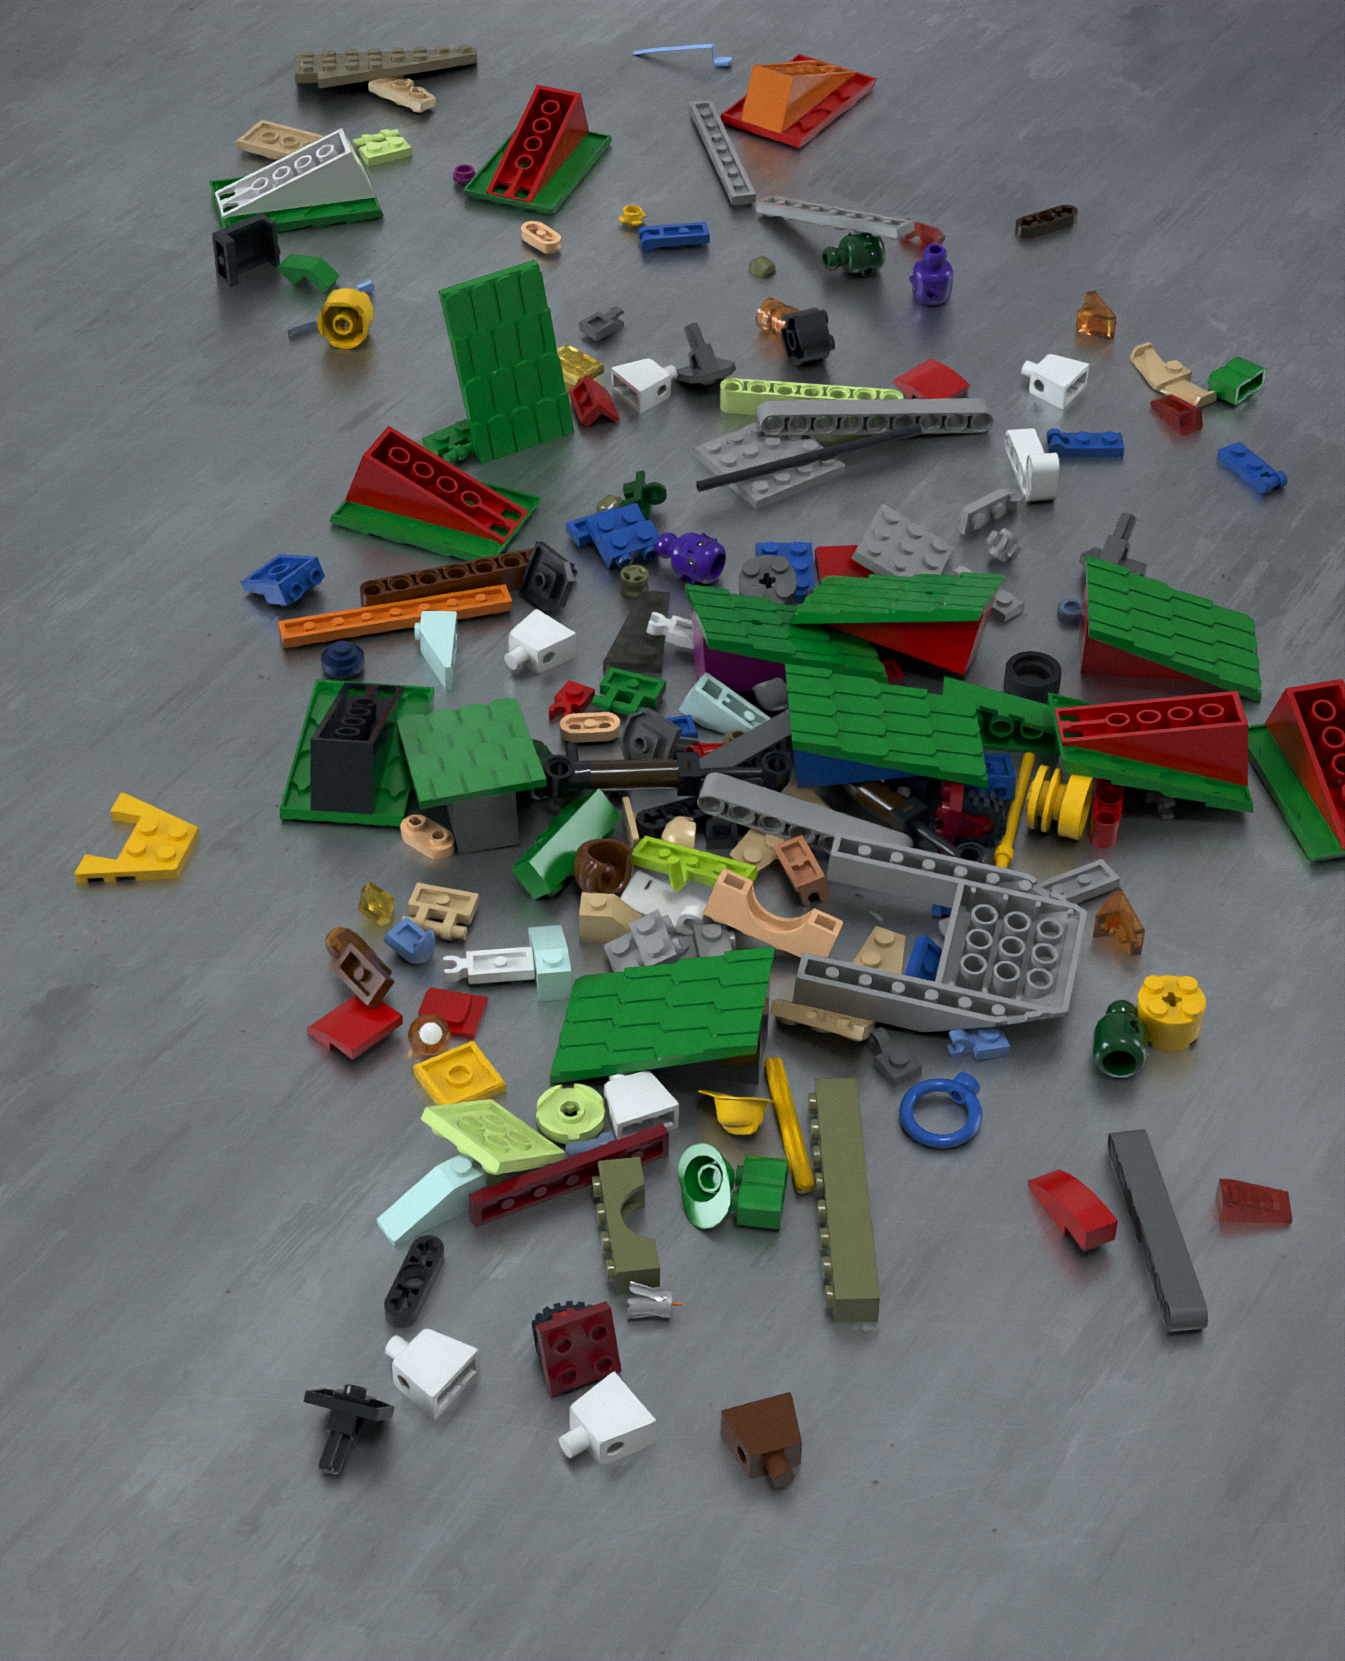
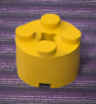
(346, 318)
(1171, 1011)

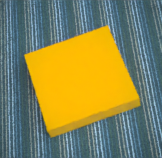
(459, 1076)

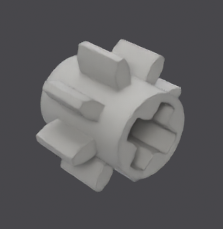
(1004, 545)

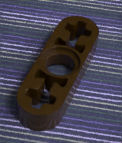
(1046, 221)

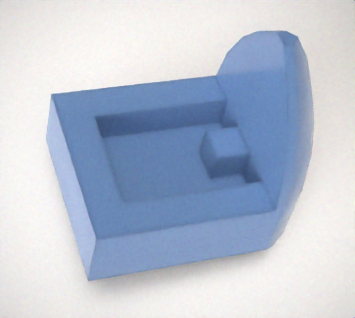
(411, 941)

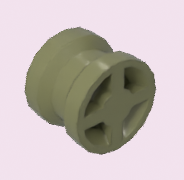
(634, 580)

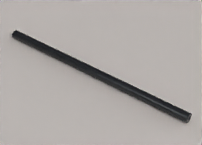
(808, 457)

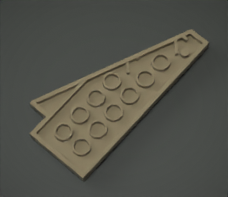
(354, 66)

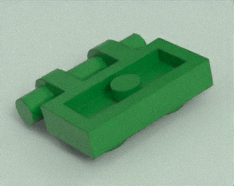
(451, 442)
(630, 687)

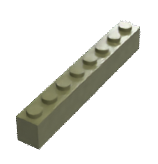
(844, 1201)

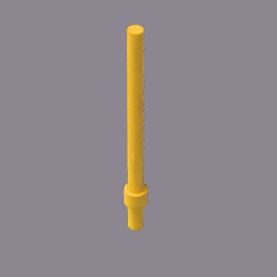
(1004, 852)

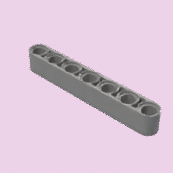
(785, 815)

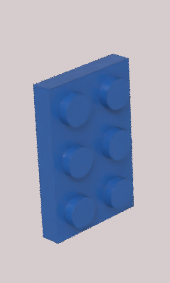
(799, 557)

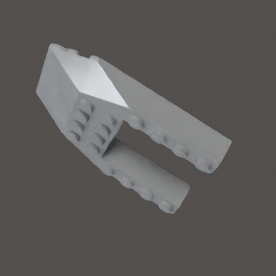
(1003, 956)

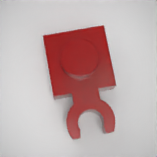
(571, 699)

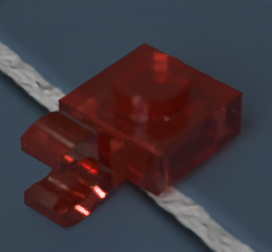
(927, 234)

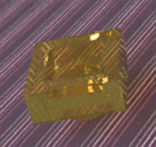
(376, 904)

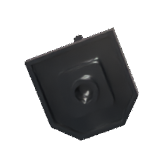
(547, 579)
(346, 1419)

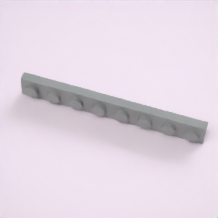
(722, 153)
(835, 216)

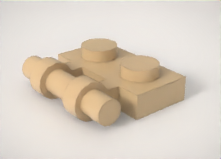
(444, 904)

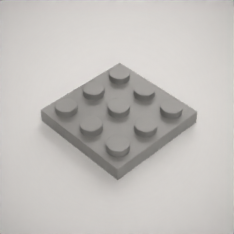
(900, 546)

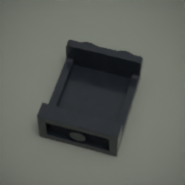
(245, 247)

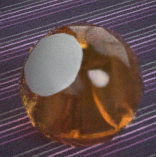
(429, 1034)

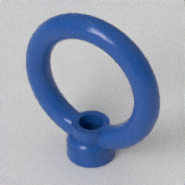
(961, 1090)

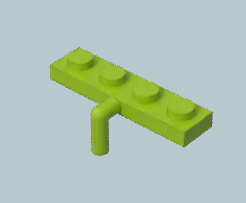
(685, 863)

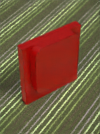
(459, 1010)

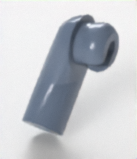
(586, 1145)

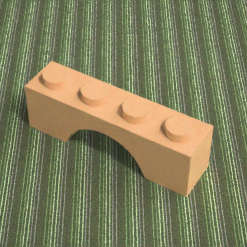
(736, 905)

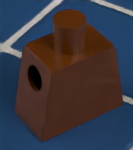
(764, 1437)

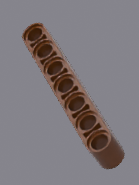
(450, 578)

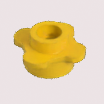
(632, 215)

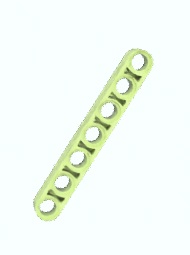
(745, 395)

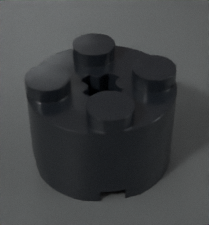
(807, 335)

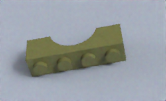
(621, 1193)

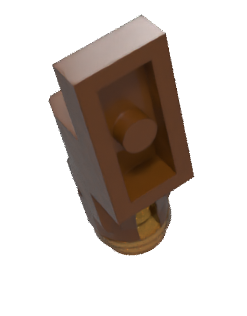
(359, 966)

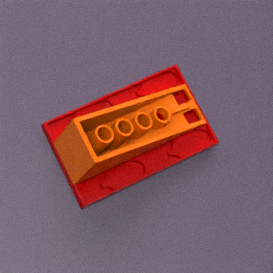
(796, 99)

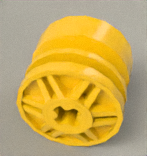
(1059, 802)

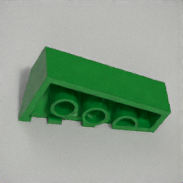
(552, 858)

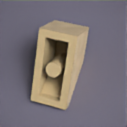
(604, 918)

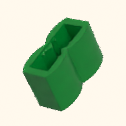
(1237, 380)
(760, 1192)

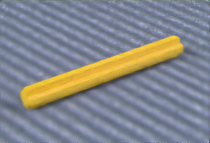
(789, 1125)

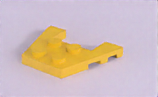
(152, 852)

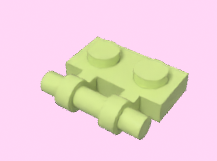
(382, 147)

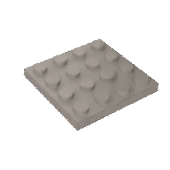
(752, 448)

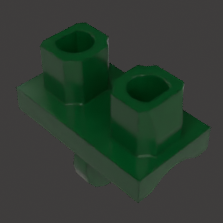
(643, 494)

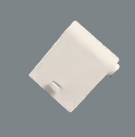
(683, 906)

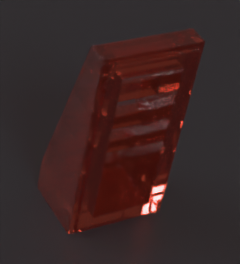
(1178, 414)
(1232, 1203)

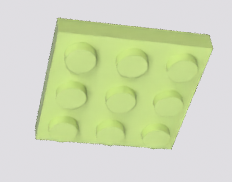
(492, 1136)

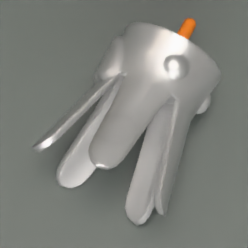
(656, 1301)

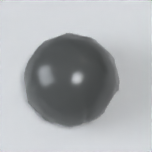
(772, 695)

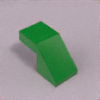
(314, 268)

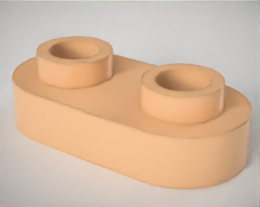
(541, 237)
(590, 727)
(427, 837)

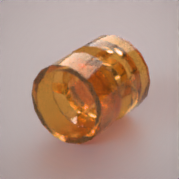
(770, 315)

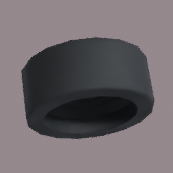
(1032, 663)

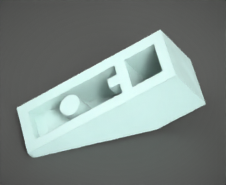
(439, 642)
(719, 707)
(551, 963)
(433, 1199)

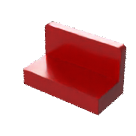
(591, 401)
(838, 562)

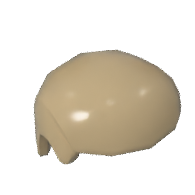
(680, 831)

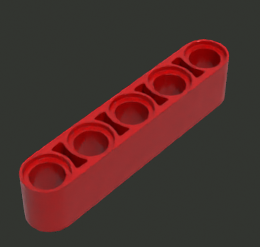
(1106, 814)

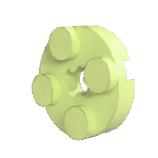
(566, 1129)

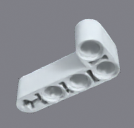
(1033, 467)

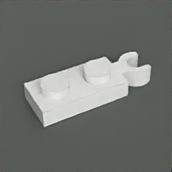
(677, 630)
(491, 966)

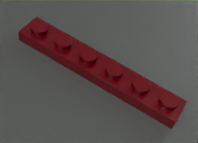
(563, 1176)

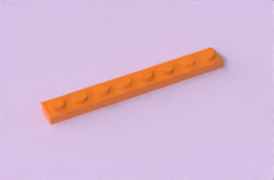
(391, 615)

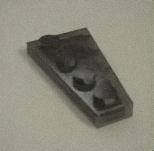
(634, 647)

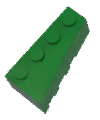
(1008, 720)

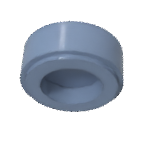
(1070, 611)

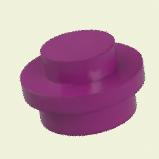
(463, 174)

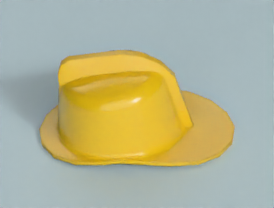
(739, 1114)

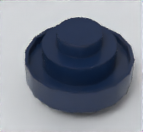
(342, 659)

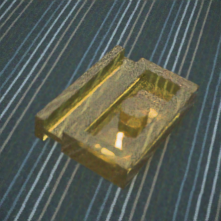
(578, 364)

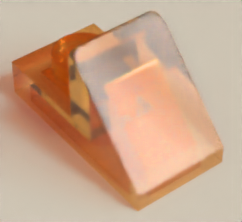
(1096, 317)
(1119, 919)

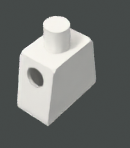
(1056, 379)
(642, 383)
(540, 643)
(638, 1103)
(432, 1369)
(608, 1423)

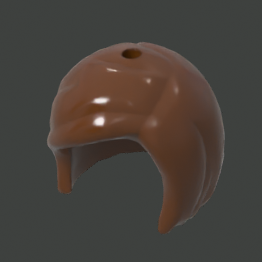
(603, 866)

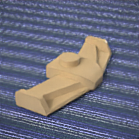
(1169, 377)

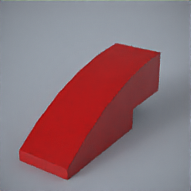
(1075, 1208)

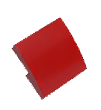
(931, 381)
(355, 1026)

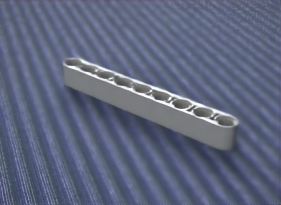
(888, 413)

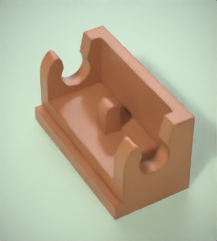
(802, 869)

